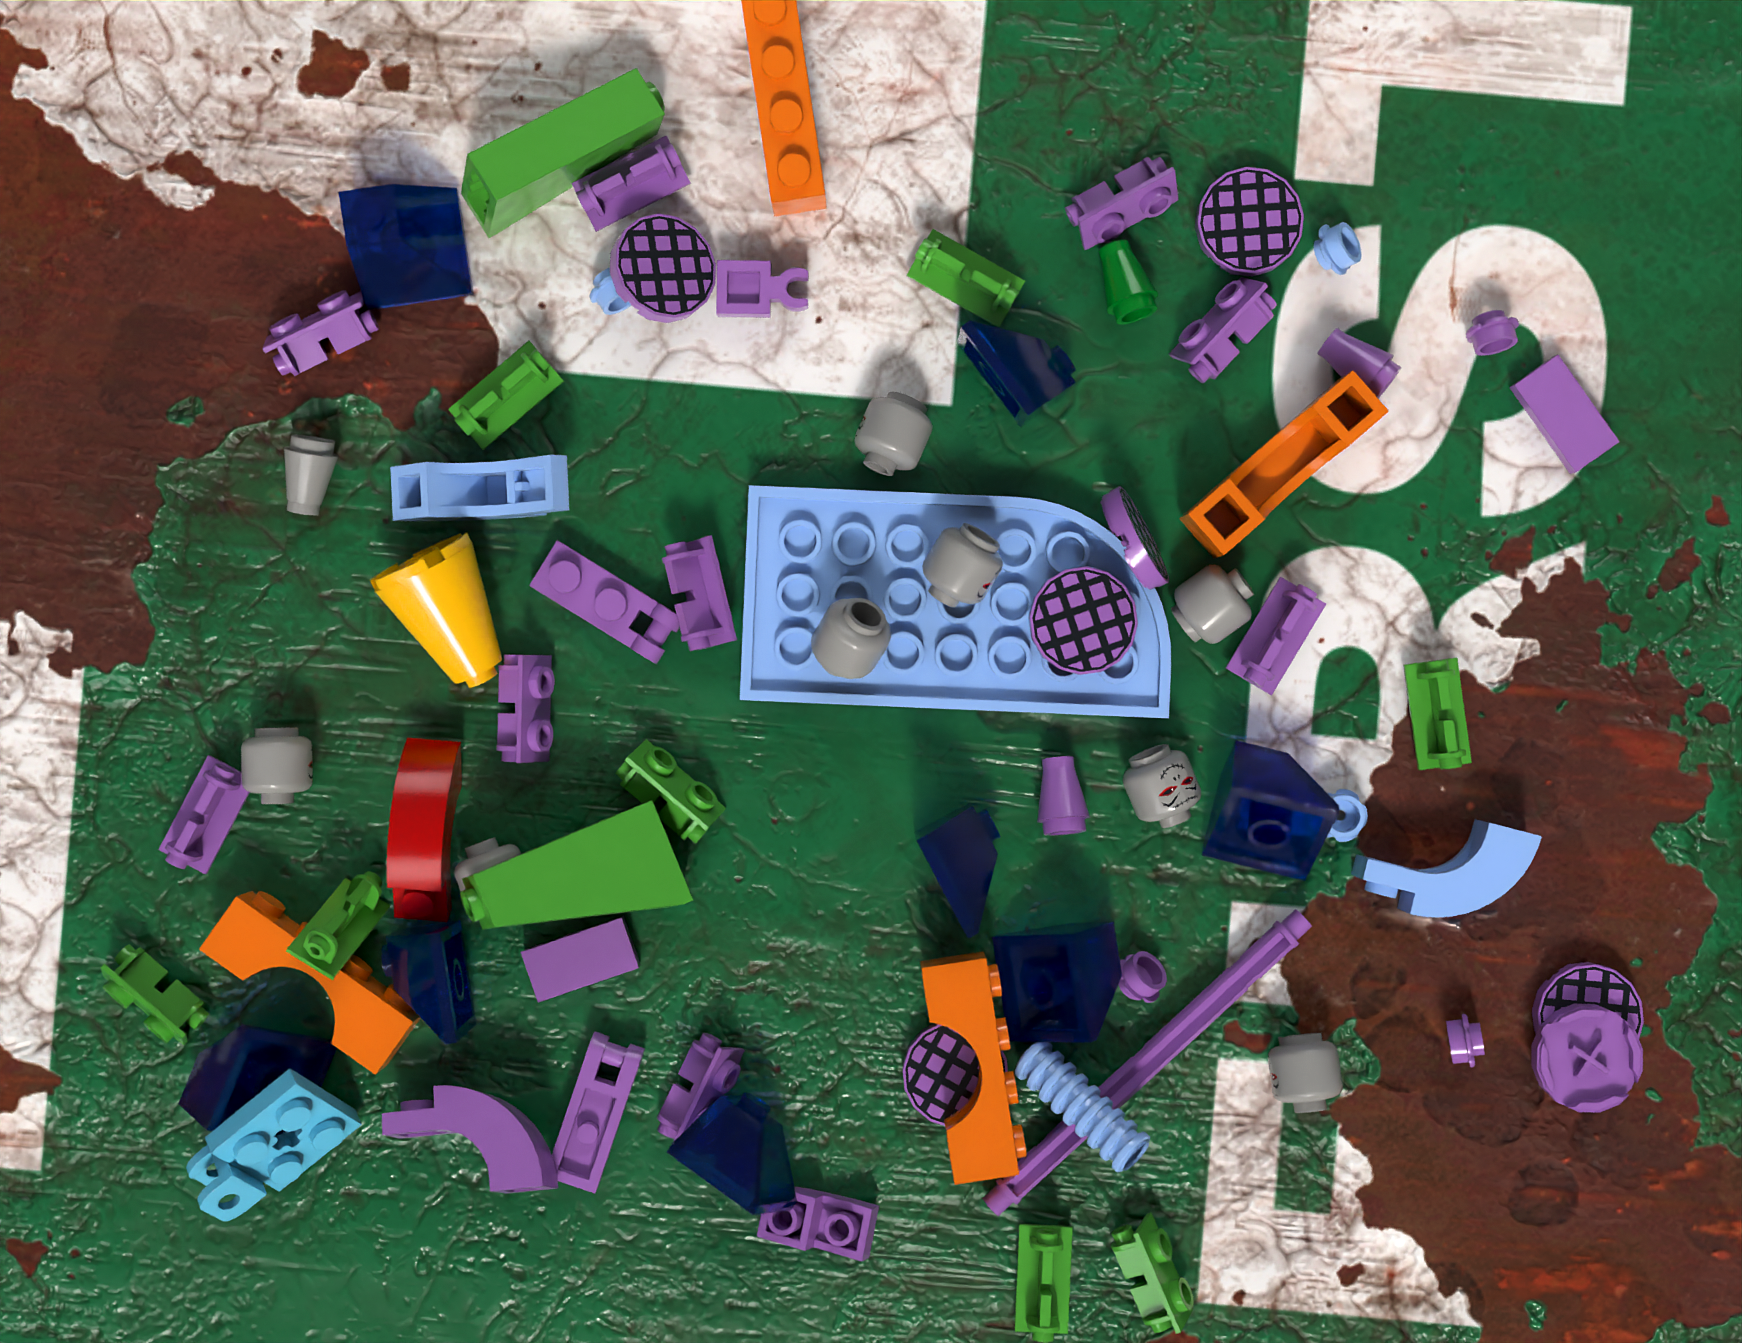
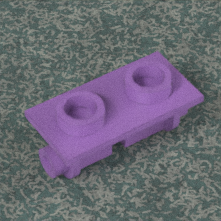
(631, 183)
(1145, 192)
(1239, 309)
(300, 339)
(696, 571)
(1276, 635)
(528, 731)
(205, 816)
(713, 1073)

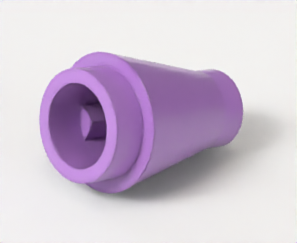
(1368, 362)
(1061, 798)

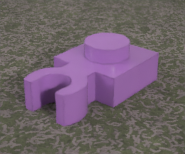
(748, 288)

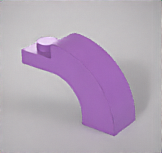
(504, 1135)

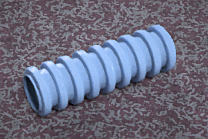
(1082, 1106)

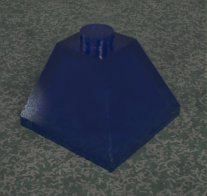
(406, 243)
(1017, 368)
(1268, 813)
(962, 860)
(432, 976)
(1058, 980)
(244, 1065)
(740, 1154)

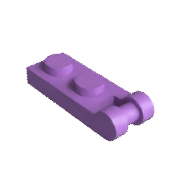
(604, 600)
(595, 1113)

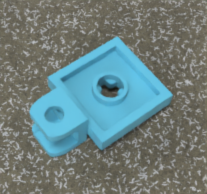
(252, 1153)

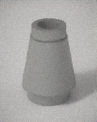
(308, 472)

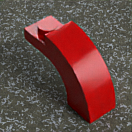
(422, 829)

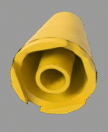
(445, 608)

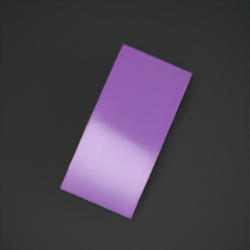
(823, 1222)

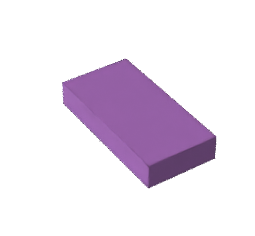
(1564, 414)
(580, 959)

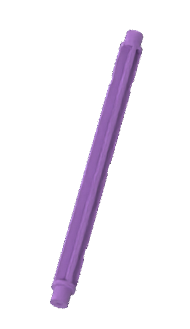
(1155, 1055)

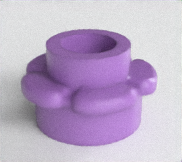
(1492, 332)
(1142, 977)
(1465, 1040)

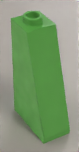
(548, 154)
(588, 873)

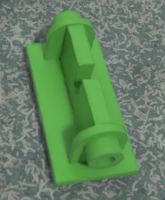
(965, 278)
(505, 395)
(1437, 714)
(654, 773)
(341, 924)
(166, 1011)
(1043, 1280)
(1164, 1296)

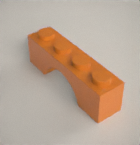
(784, 106)
(1283, 464)
(368, 1015)
(981, 1133)

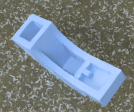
(480, 489)
(1472, 879)

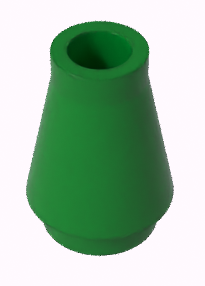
(1126, 285)

